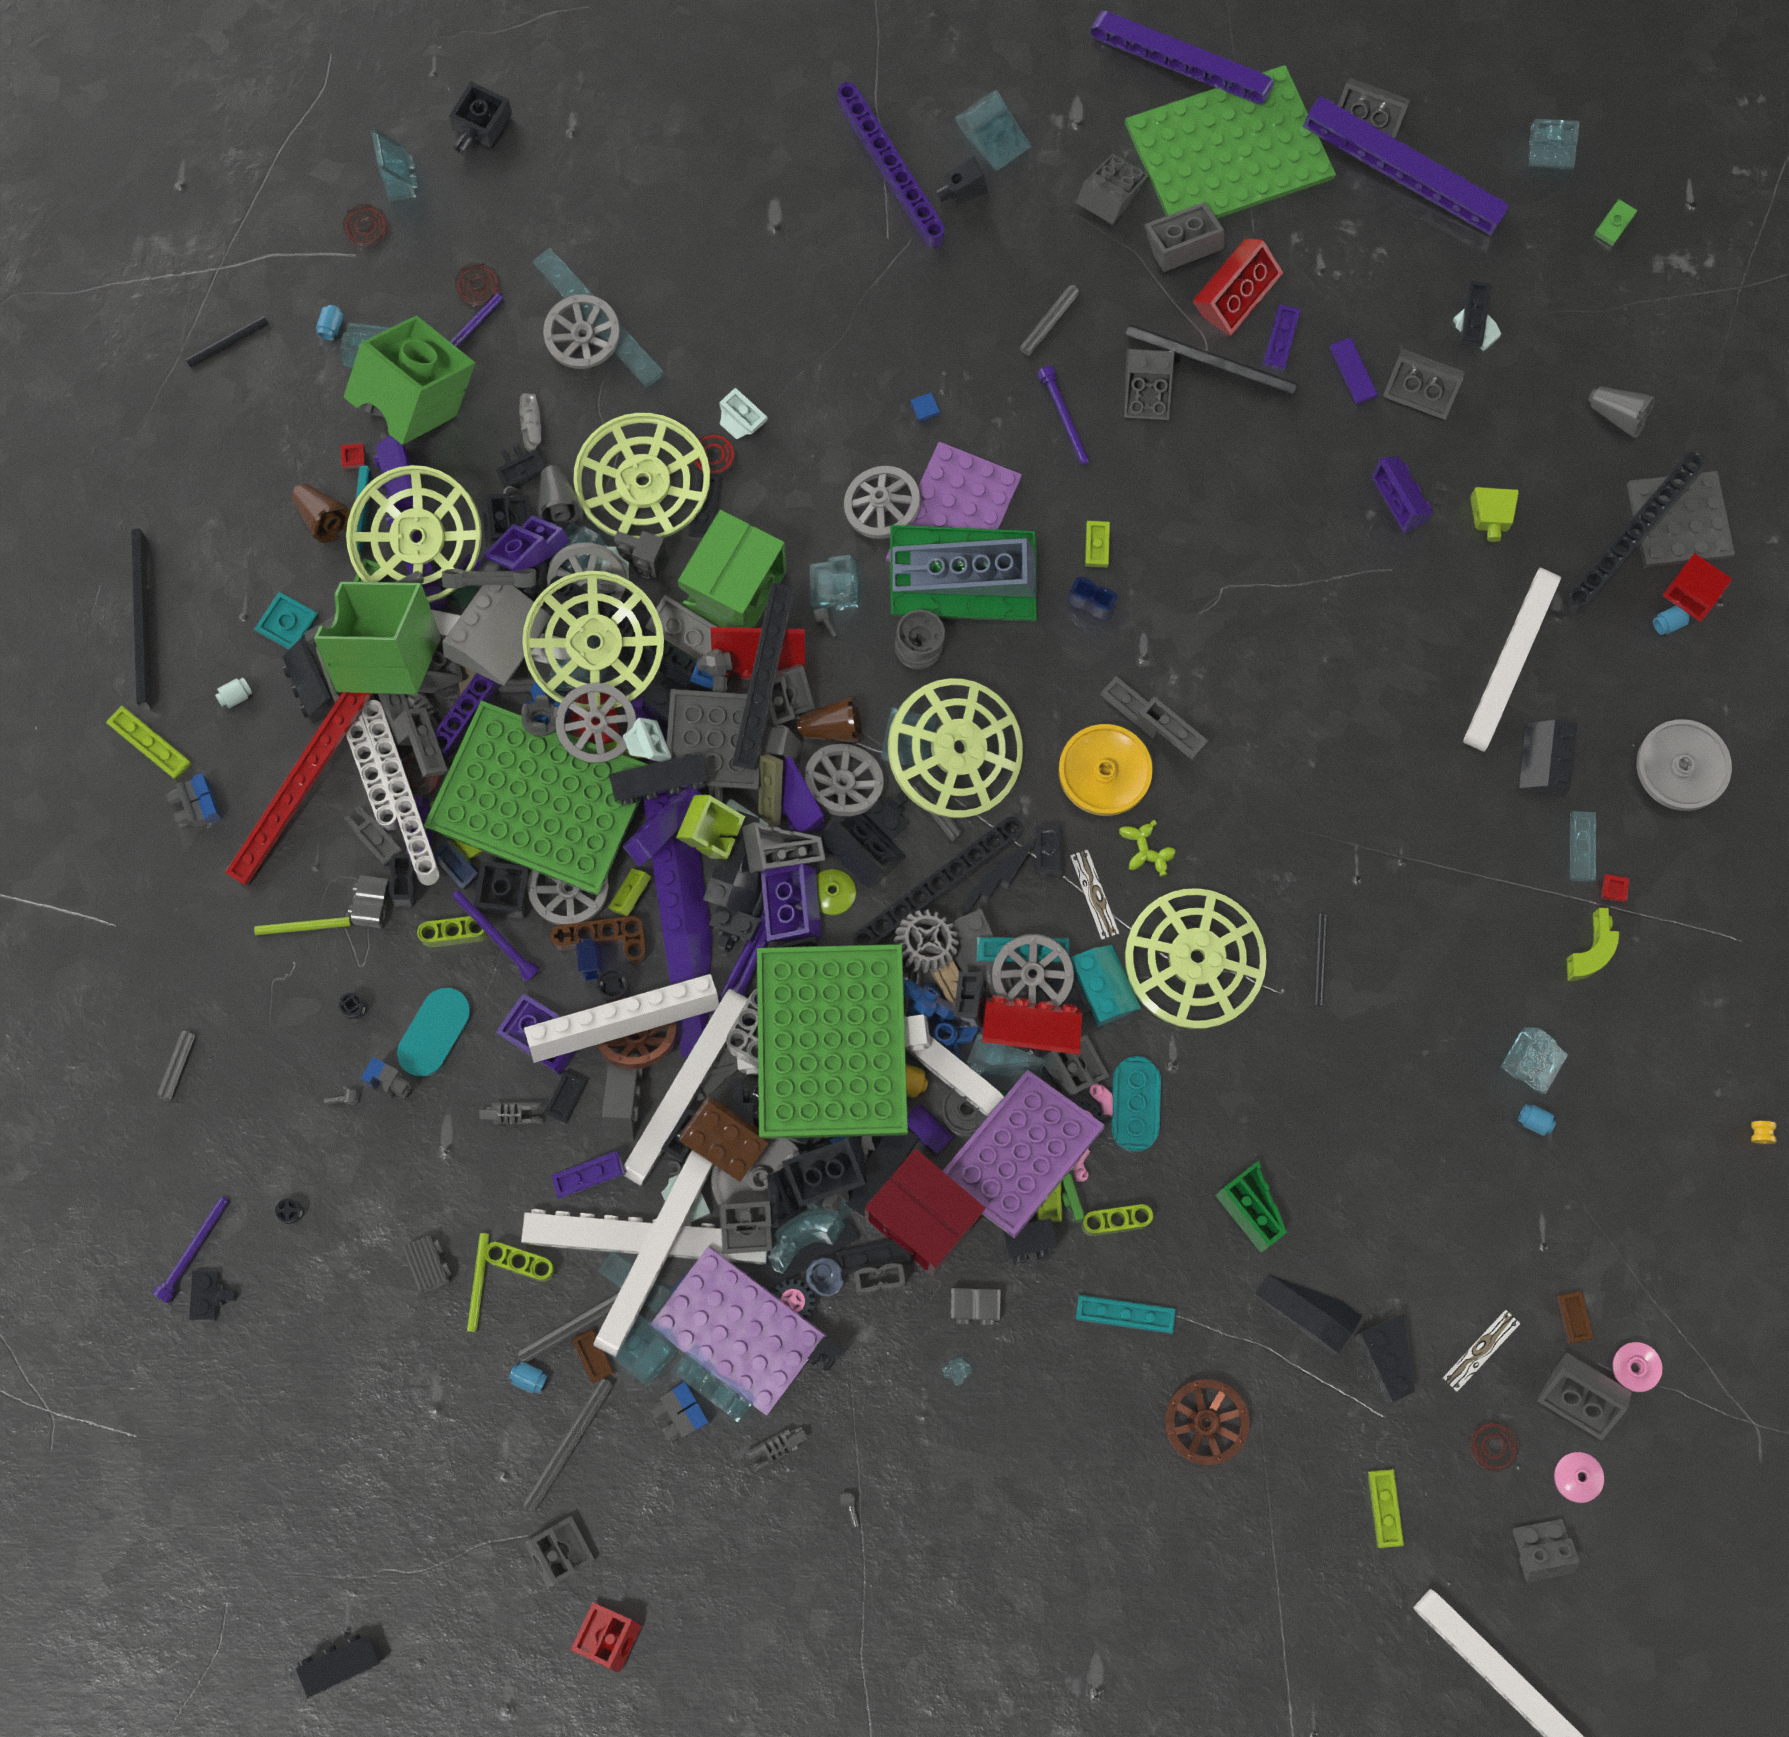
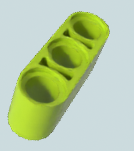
(441, 930)
(1126, 1213)
(507, 1262)

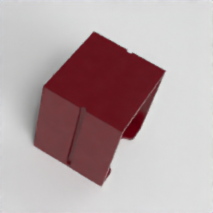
(924, 1212)

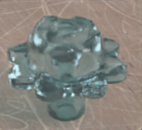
(957, 1371)

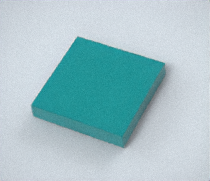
(286, 621)

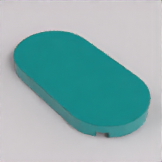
(433, 1032)
(1136, 1104)

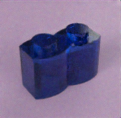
(1087, 596)
(589, 959)

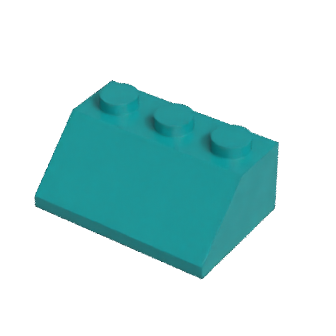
(1104, 984)

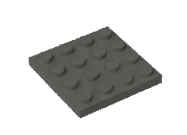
(1691, 526)
(710, 726)

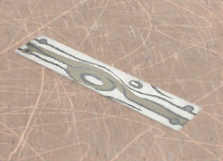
(1094, 894)
(1481, 1350)

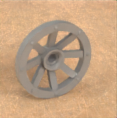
(579, 328)
(883, 504)
(594, 550)
(596, 730)
(845, 778)
(546, 912)
(1038, 979)

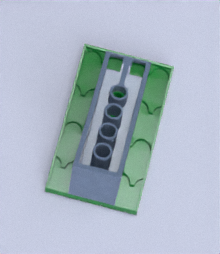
(964, 572)

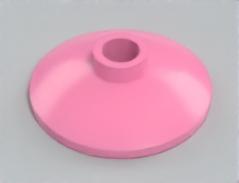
(1648, 1363)
(1567, 1477)

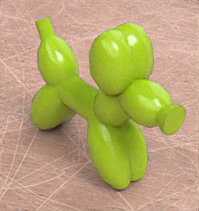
(1145, 854)

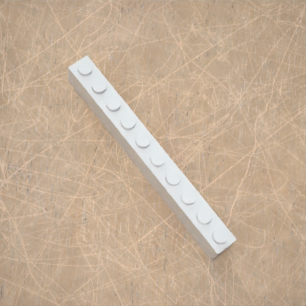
(622, 1236)

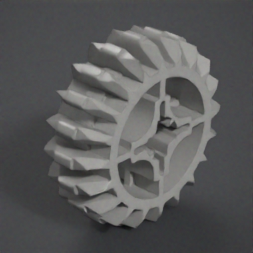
(933, 947)

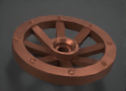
(638, 1042)
(1214, 1420)

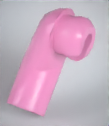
(1104, 1097)
(1080, 1173)

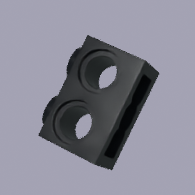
(970, 999)

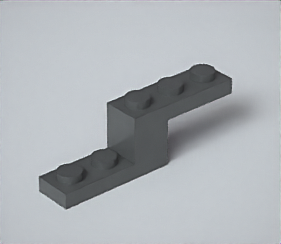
(1154, 717)
(413, 729)

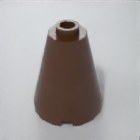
(320, 512)
(832, 722)

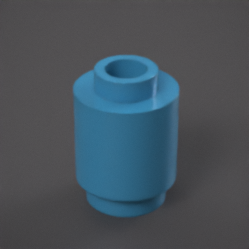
(329, 322)
(1671, 620)
(1536, 1119)
(527, 1377)

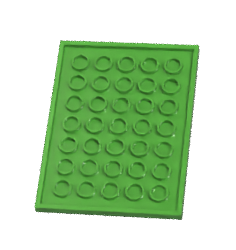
(1229, 149)
(533, 801)
(831, 1042)

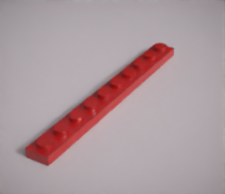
(296, 786)

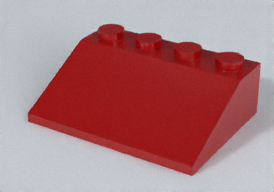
(743, 646)
(1032, 1024)

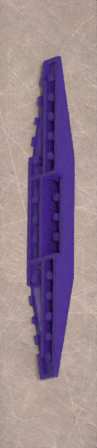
(681, 909)

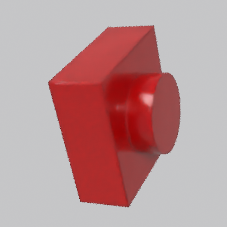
(353, 456)
(1615, 888)

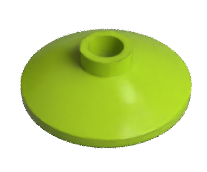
(843, 898)

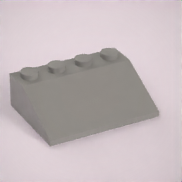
(491, 632)

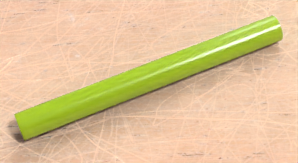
(302, 926)
(477, 1283)

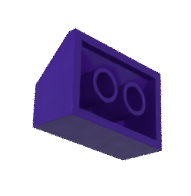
(391, 456)
(1401, 493)
(798, 802)
(791, 903)

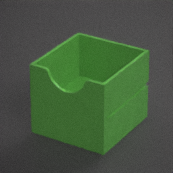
(410, 378)
(732, 573)
(379, 638)

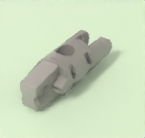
(530, 421)

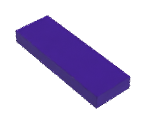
(1281, 337)
(1353, 371)
(588, 1175)

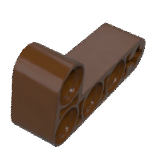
(597, 928)

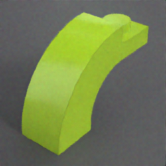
(1603, 948)

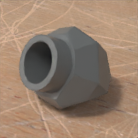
(715, 663)

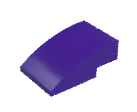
(527, 545)
(528, 1013)

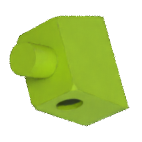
(1493, 510)

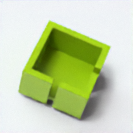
(704, 824)

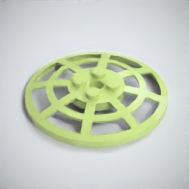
(638, 466)
(407, 523)
(592, 625)
(943, 748)
(1185, 968)

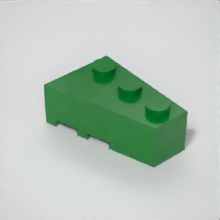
(1252, 1207)

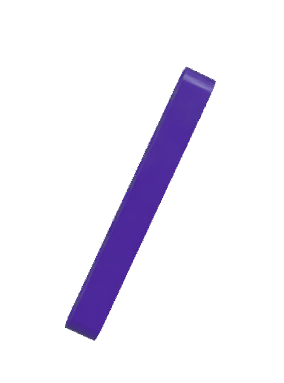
(1182, 57)
(893, 173)

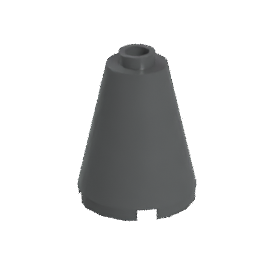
(1623, 408)
(557, 498)

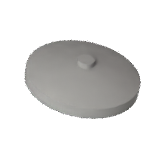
(1684, 765)
(754, 1184)

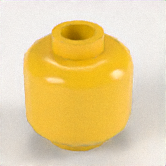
(915, 1081)

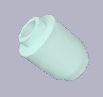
(233, 693)

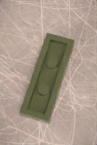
(770, 789)

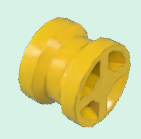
(1763, 1132)

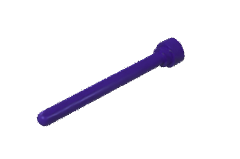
(477, 319)
(1048, 376)
(740, 964)
(525, 967)
(741, 988)
(166, 1289)

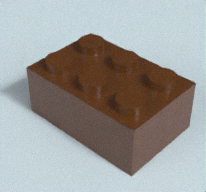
(723, 1138)

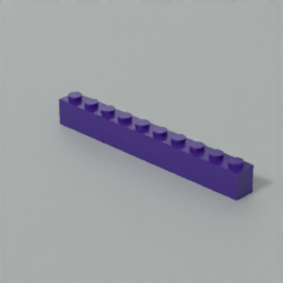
(1405, 165)

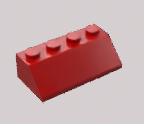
(1238, 285)

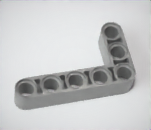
(746, 1033)

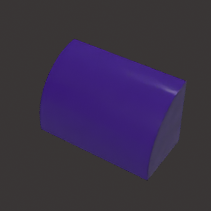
(929, 1129)

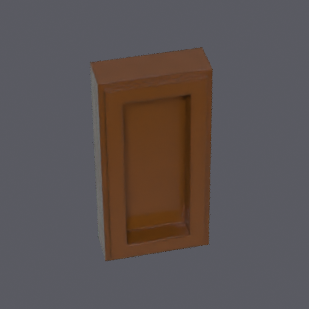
(1575, 1317)
(593, 1359)

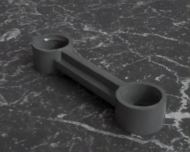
(459, 578)

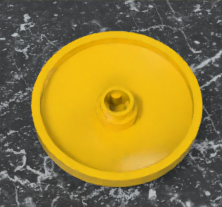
(1105, 770)

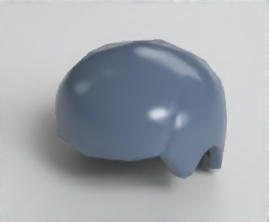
(824, 1277)

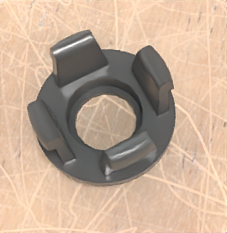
(539, 707)

